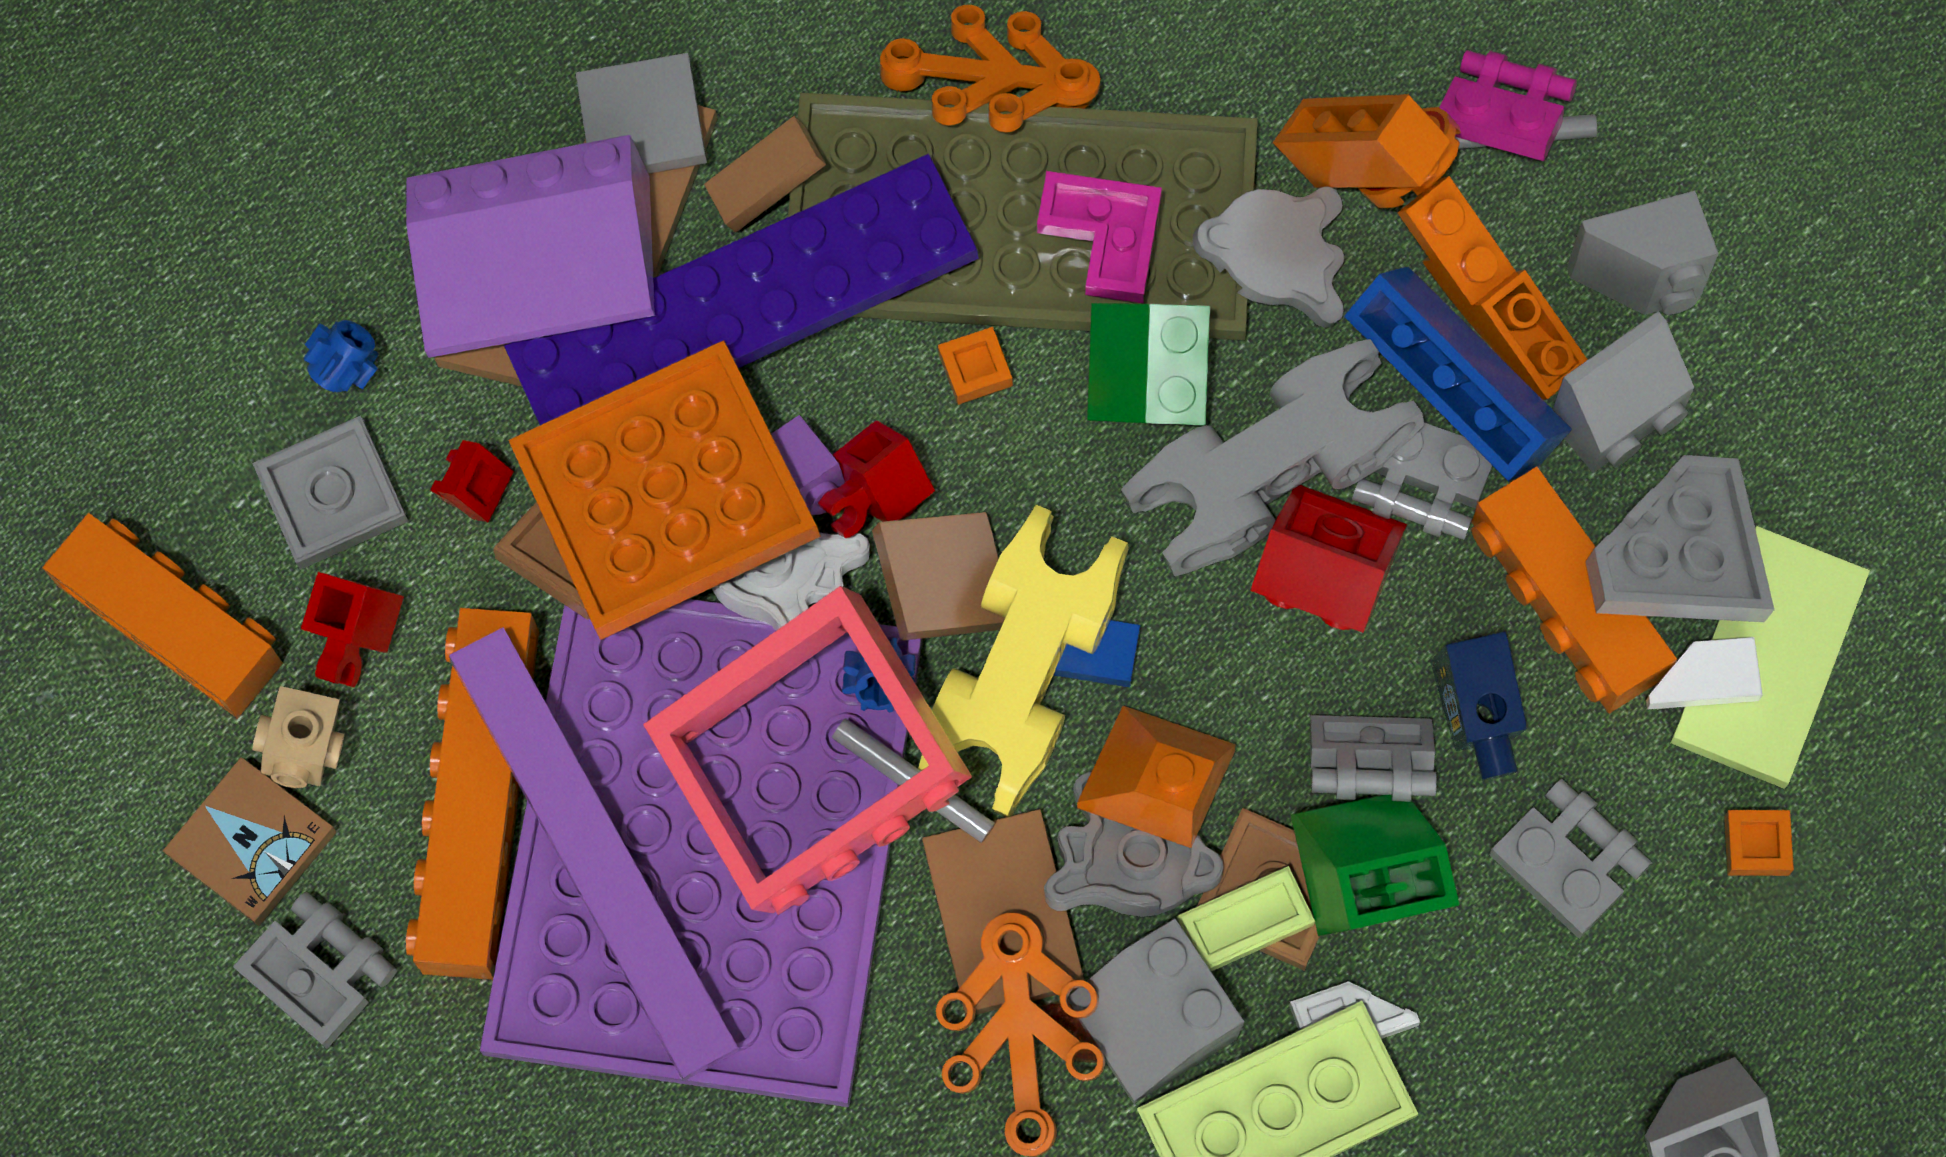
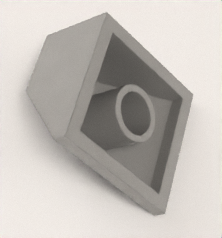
(1714, 1116)

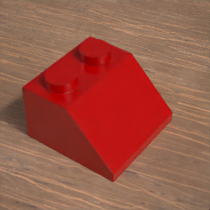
(1327, 558)

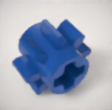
(341, 356)
(863, 683)

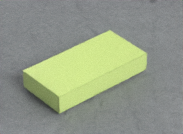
(1247, 919)

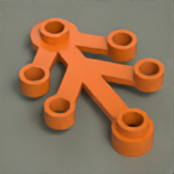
(1056, 81)
(1019, 1023)

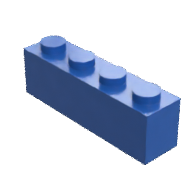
(1457, 372)

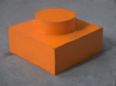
(975, 365)
(1758, 843)

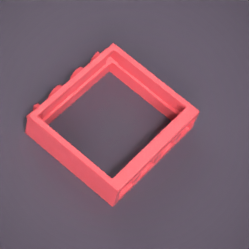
(750, 675)

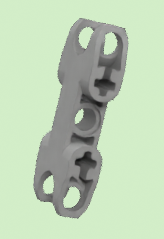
(1306, 436)

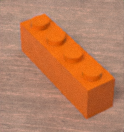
(1547, 567)
(164, 614)

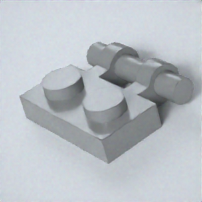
(1438, 464)
(1372, 756)
(1559, 872)
(301, 982)

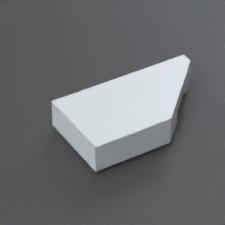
(1711, 675)
(1385, 1016)

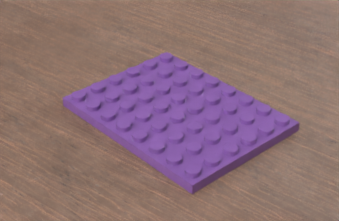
(781, 982)

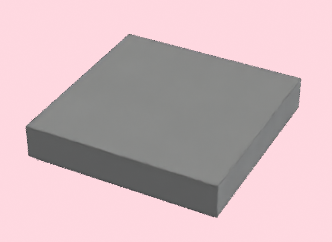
(652, 104)
(330, 492)

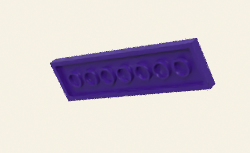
(763, 289)

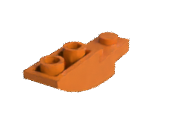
(1488, 291)

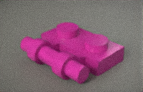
(1506, 118)

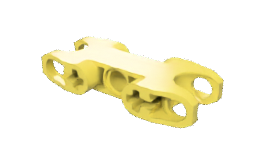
(1041, 618)

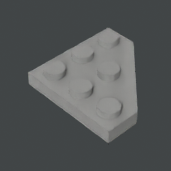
(1685, 550)

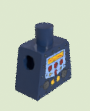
(1482, 675)

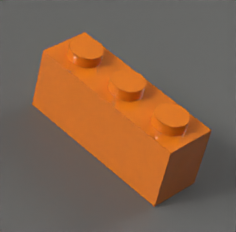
(1363, 142)

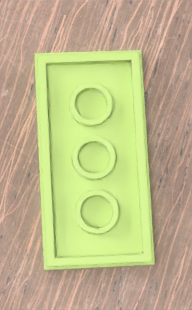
(1795, 656)
(1290, 1099)

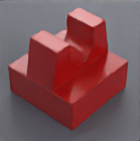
(473, 481)

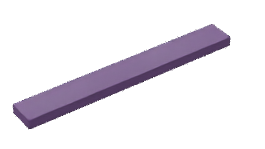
(594, 855)

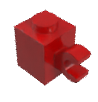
(879, 479)
(350, 618)

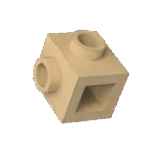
(299, 738)

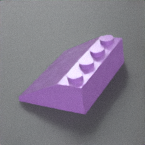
(531, 245)

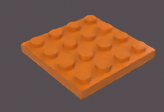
(663, 489)

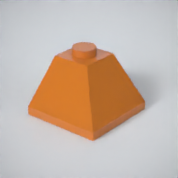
(1156, 776)

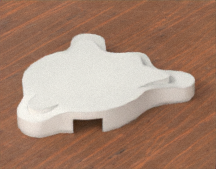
(794, 580)

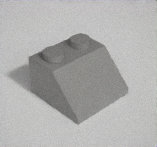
(1647, 255)
(1625, 394)
(1157, 1011)

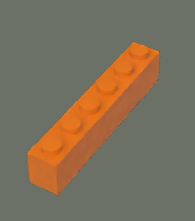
(468, 820)

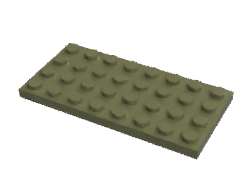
(999, 190)

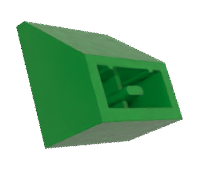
(1372, 863)

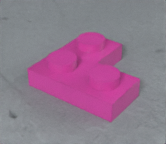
(1117, 220)

